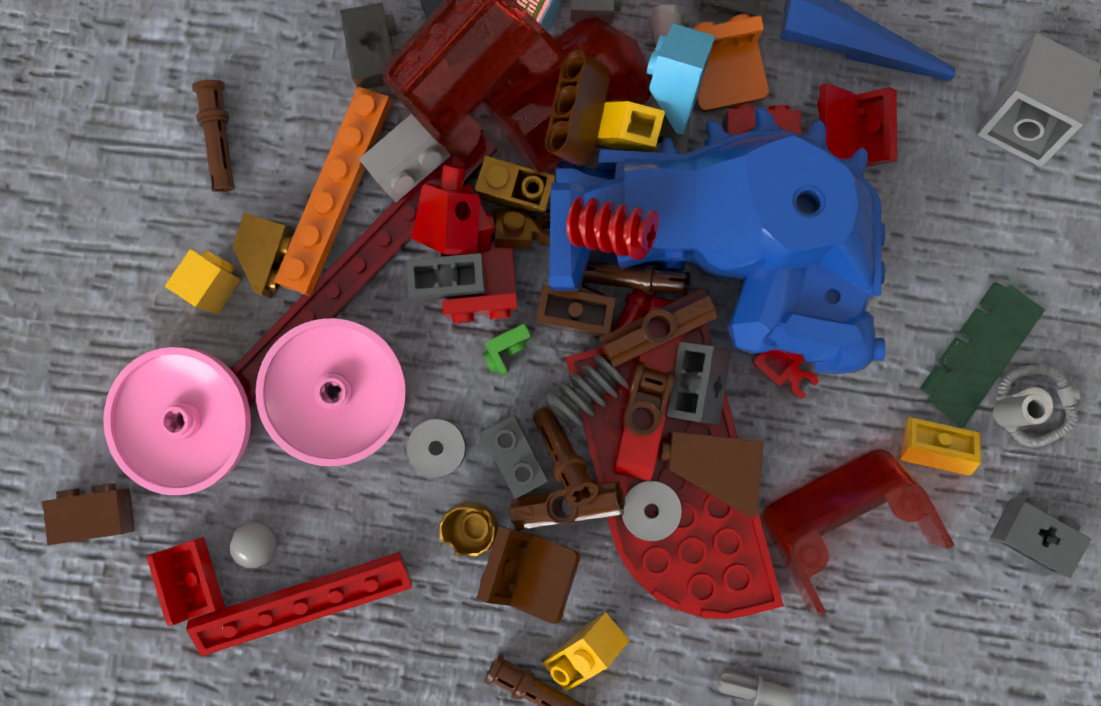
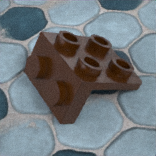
(529, 574)

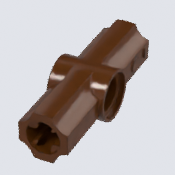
(679, 316)
(547, 508)

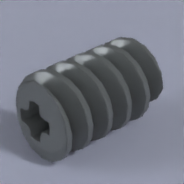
(585, 392)

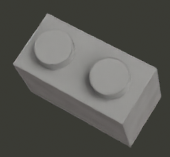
(404, 158)

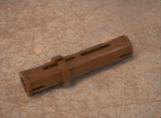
(647, 279)

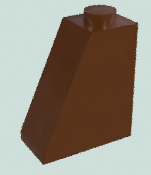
(718, 466)

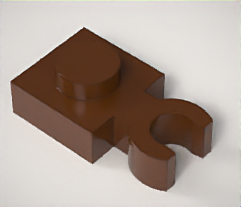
(518, 229)

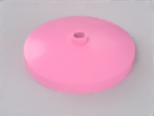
(296, 399)
(148, 427)

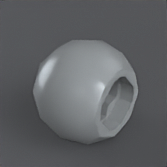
(253, 545)

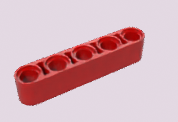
(638, 455)

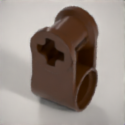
(648, 397)

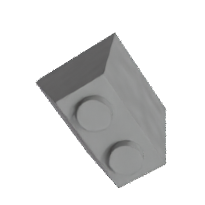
(1041, 100)

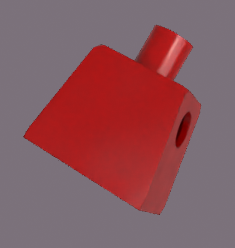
(448, 215)

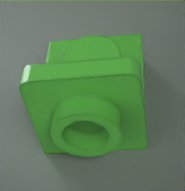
(511, 342)

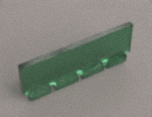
(981, 361)

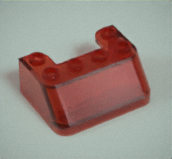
(460, 60)
(525, 100)

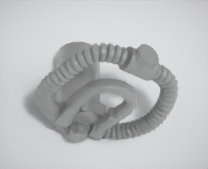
(1034, 405)

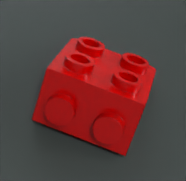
(860, 122)
(500, 290)

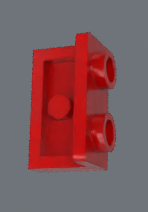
(185, 581)

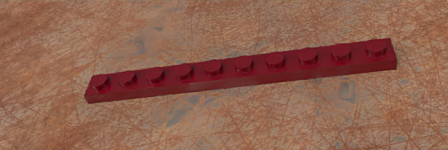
(354, 268)

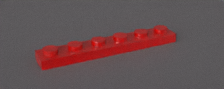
(299, 604)

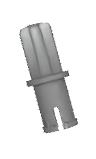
(756, 689)

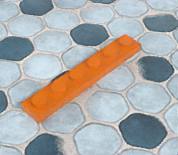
(333, 192)

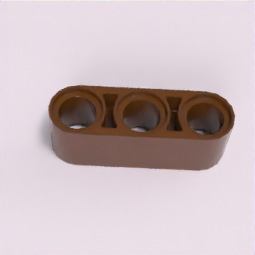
(577, 108)

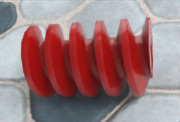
(609, 231)

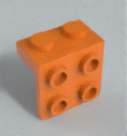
(734, 65)

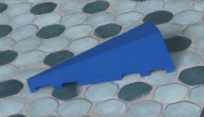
(844, 30)

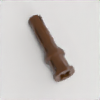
(213, 119)
(568, 466)
(524, 685)

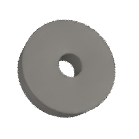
(419, 448)
(668, 513)

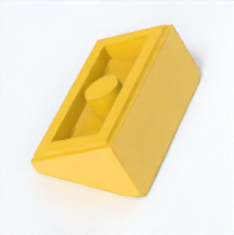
(941, 446)

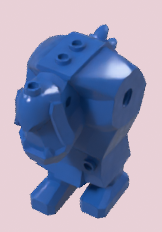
(757, 212)

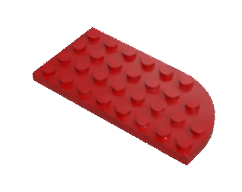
(716, 556)

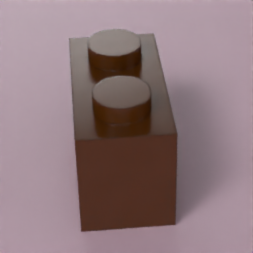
(575, 311)
(89, 515)

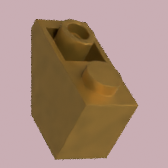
(513, 185)
(260, 250)

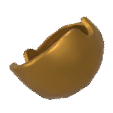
(468, 528)

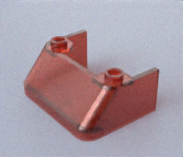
(837, 497)

